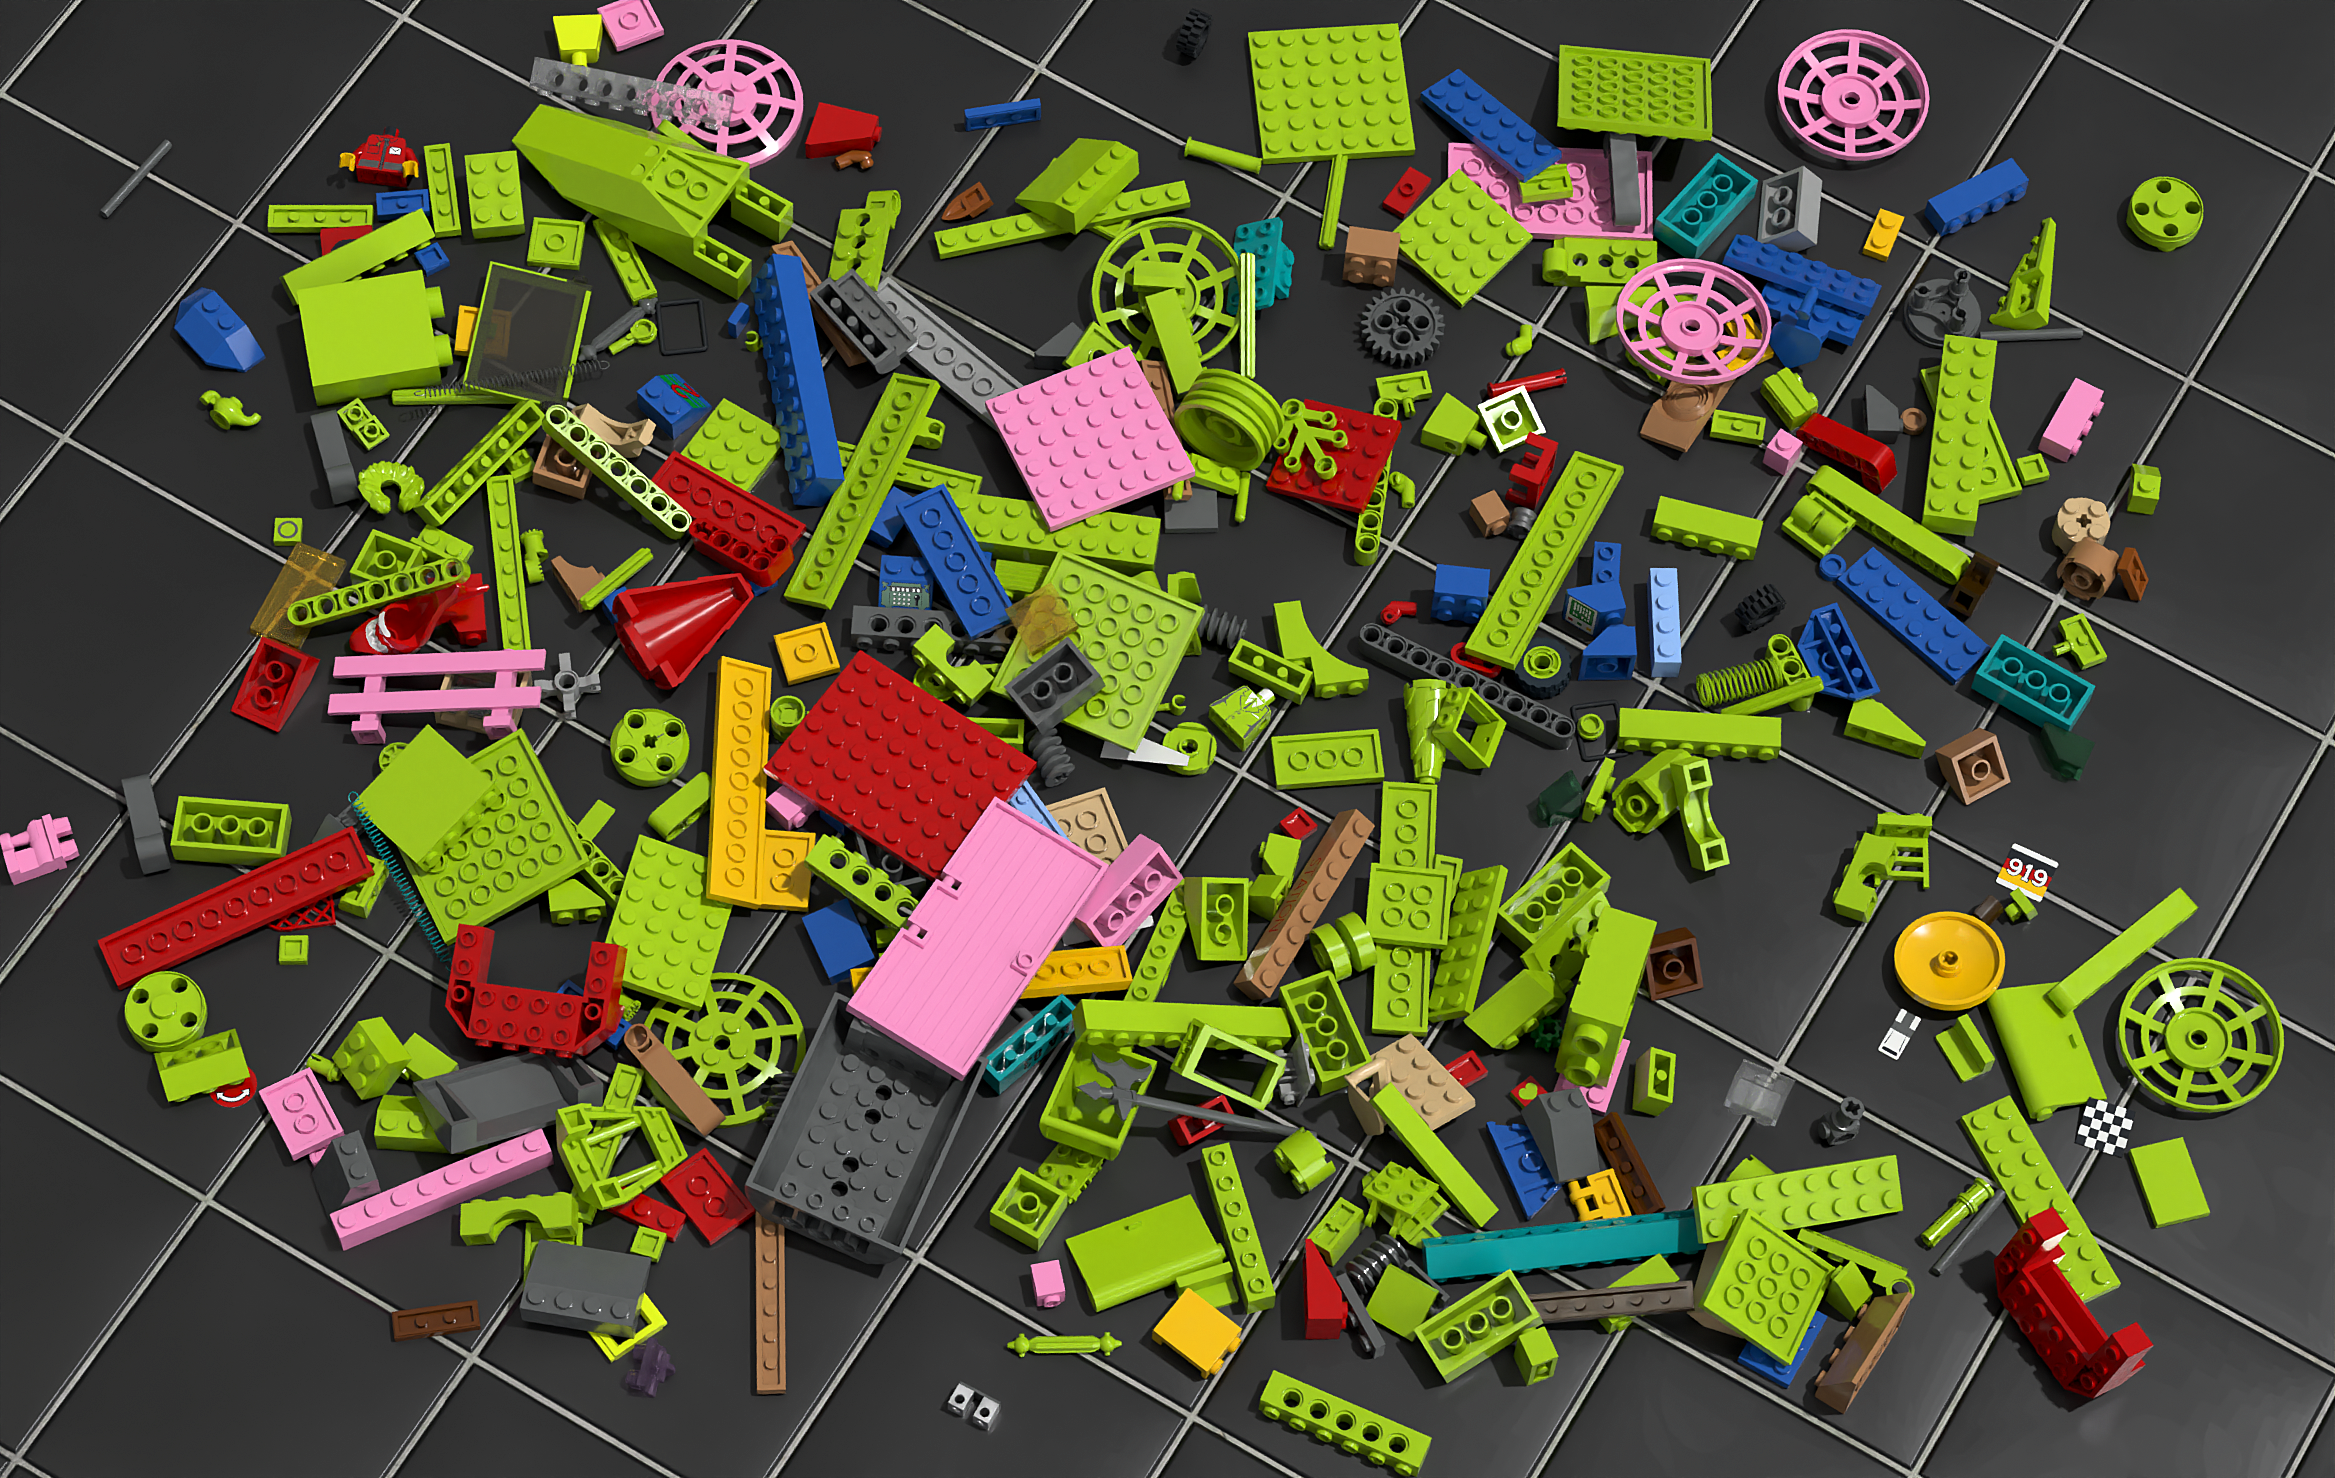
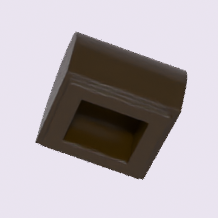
(1988, 910)

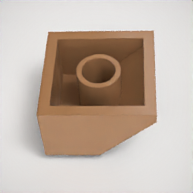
(1973, 765)

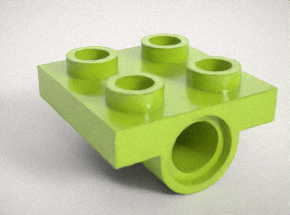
(1817, 524)

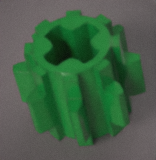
(1548, 1027)

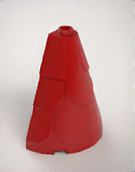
(677, 623)

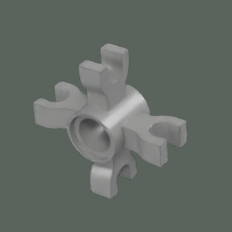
(566, 676)

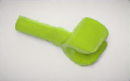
(757, 342)
(1172, 707)

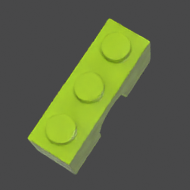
(967, 683)
(1871, 856)

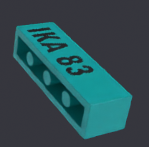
(1029, 1044)

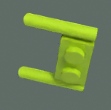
(1218, 477)

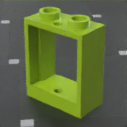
(1490, 727)

